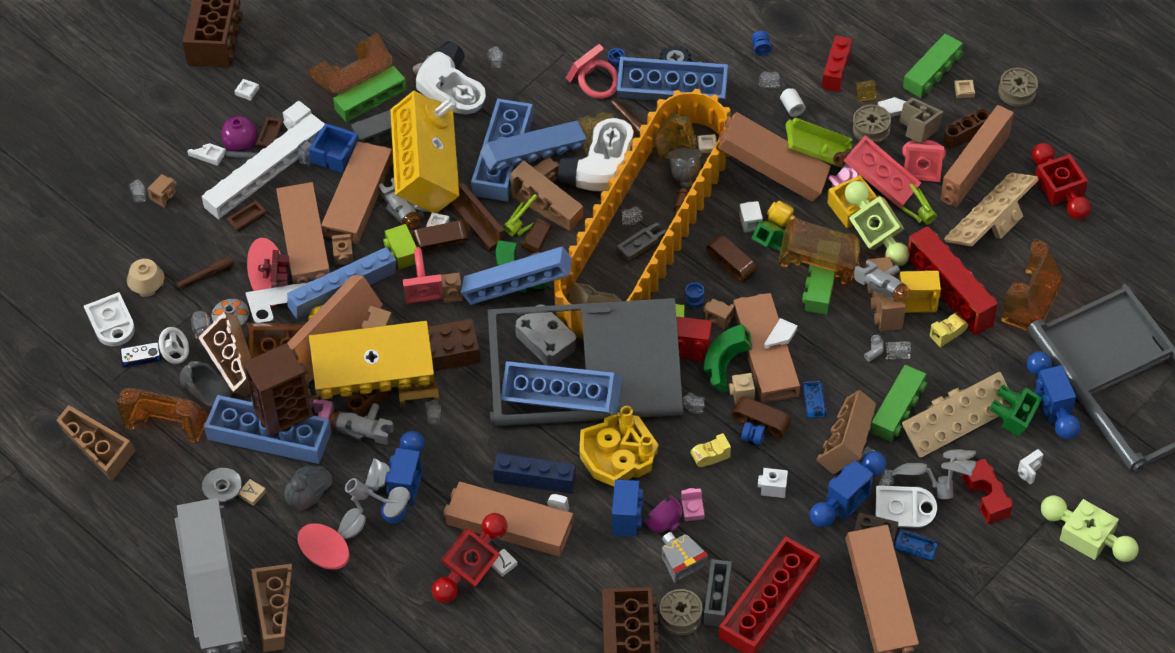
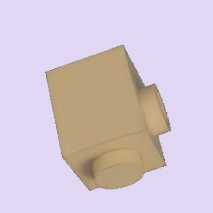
(742, 386)

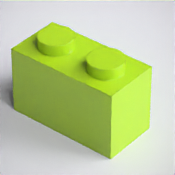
(400, 245)

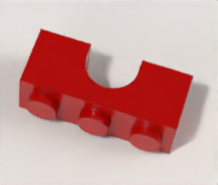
(836, 63)
(995, 505)

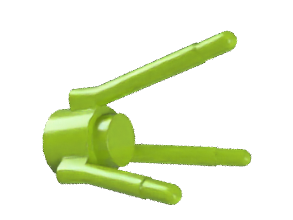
(926, 213)
(514, 224)

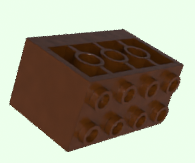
(212, 32)
(279, 389)
(629, 620)

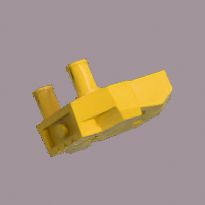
(629, 442)

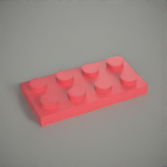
(882, 171)

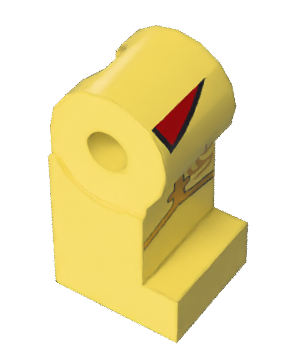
(948, 329)
(711, 451)

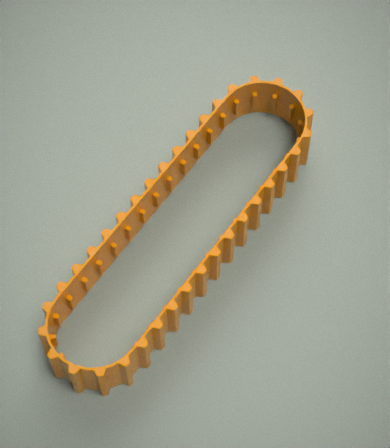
(701, 110)

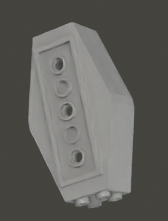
(210, 577)

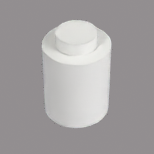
(792, 102)

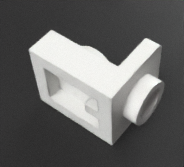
(1029, 465)

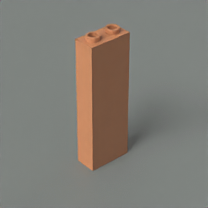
(772, 156)
(976, 156)
(357, 191)
(303, 232)
(340, 313)
(773, 366)
(528, 522)
(881, 590)

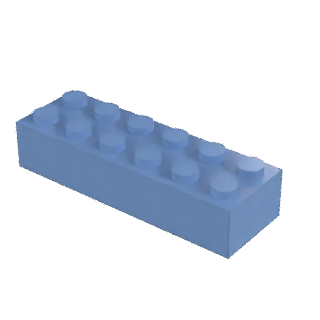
(660, 78)
(507, 120)
(561, 387)
(238, 424)

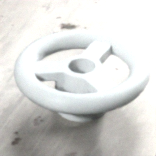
(171, 346)

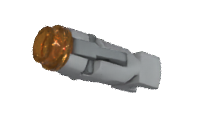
(398, 207)
(882, 281)
(361, 427)

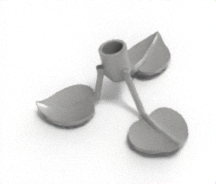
(944, 483)
(354, 519)

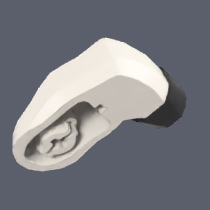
(441, 79)
(609, 144)

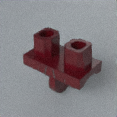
(278, 260)

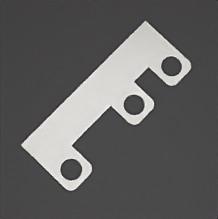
(264, 298)

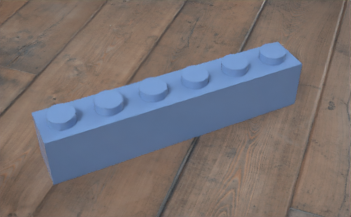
(533, 145)
(516, 275)
(316, 293)

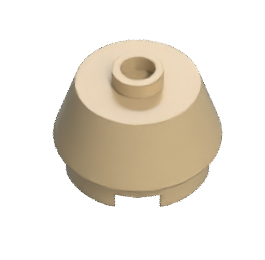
(145, 277)

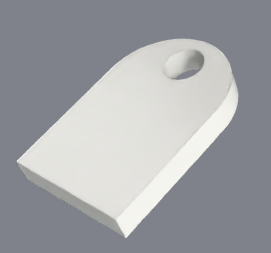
(109, 318)
(904, 505)

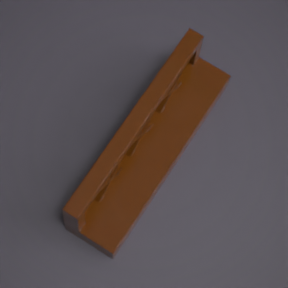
(477, 218)

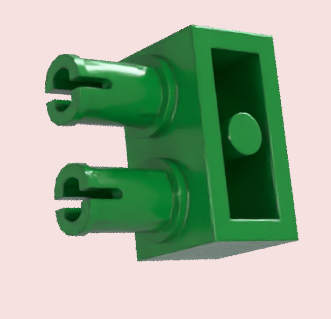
(1022, 408)

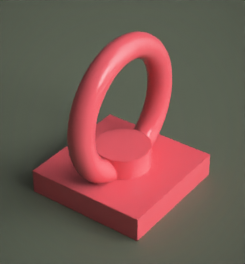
(586, 65)
(924, 159)
(423, 287)

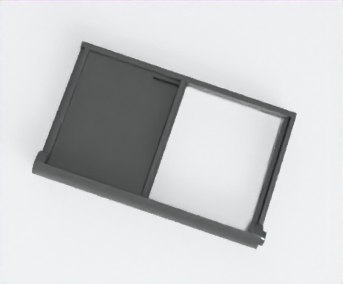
(631, 340)
(1102, 348)

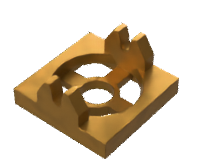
(419, 392)

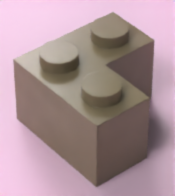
(920, 119)
(585, 294)

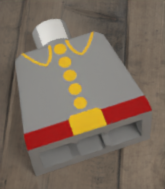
(682, 556)

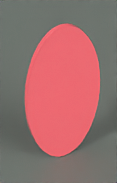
(260, 250)
(323, 546)

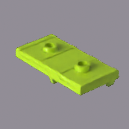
(815, 140)

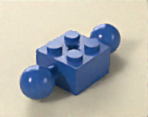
(1056, 395)
(405, 470)
(848, 489)

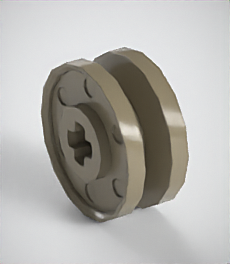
(1018, 87)
(873, 122)
(680, 612)

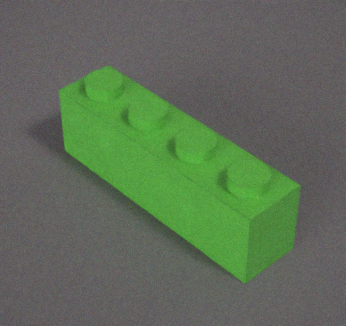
(933, 65)
(369, 94)
(819, 290)
(898, 403)

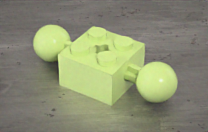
(865, 218)
(1089, 529)

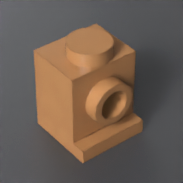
(548, 169)
(162, 190)
(342, 249)
(451, 288)
(719, 313)

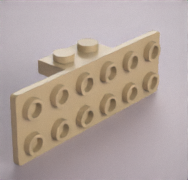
(996, 211)
(954, 415)

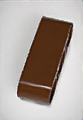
(964, 128)
(441, 235)
(731, 258)
(365, 401)
(760, 414)

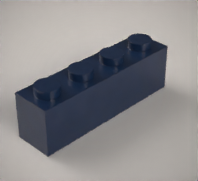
(534, 473)

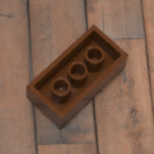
(453, 344)

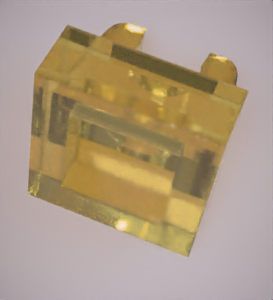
(866, 90)

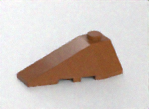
(268, 336)

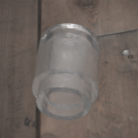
(200, 322)

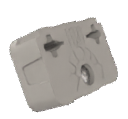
(546, 337)

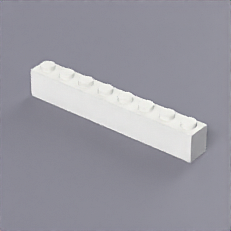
(260, 168)

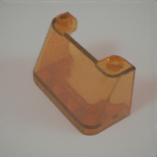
(372, 60)
(820, 248)
(1032, 301)
(138, 404)

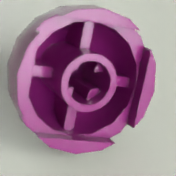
(238, 134)
(664, 516)

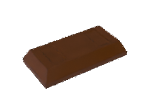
(269, 131)
(246, 215)
(537, 235)

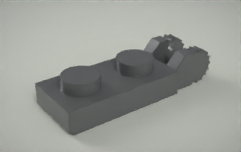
(641, 241)

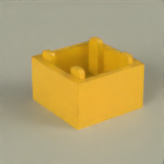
(841, 205)
(924, 290)

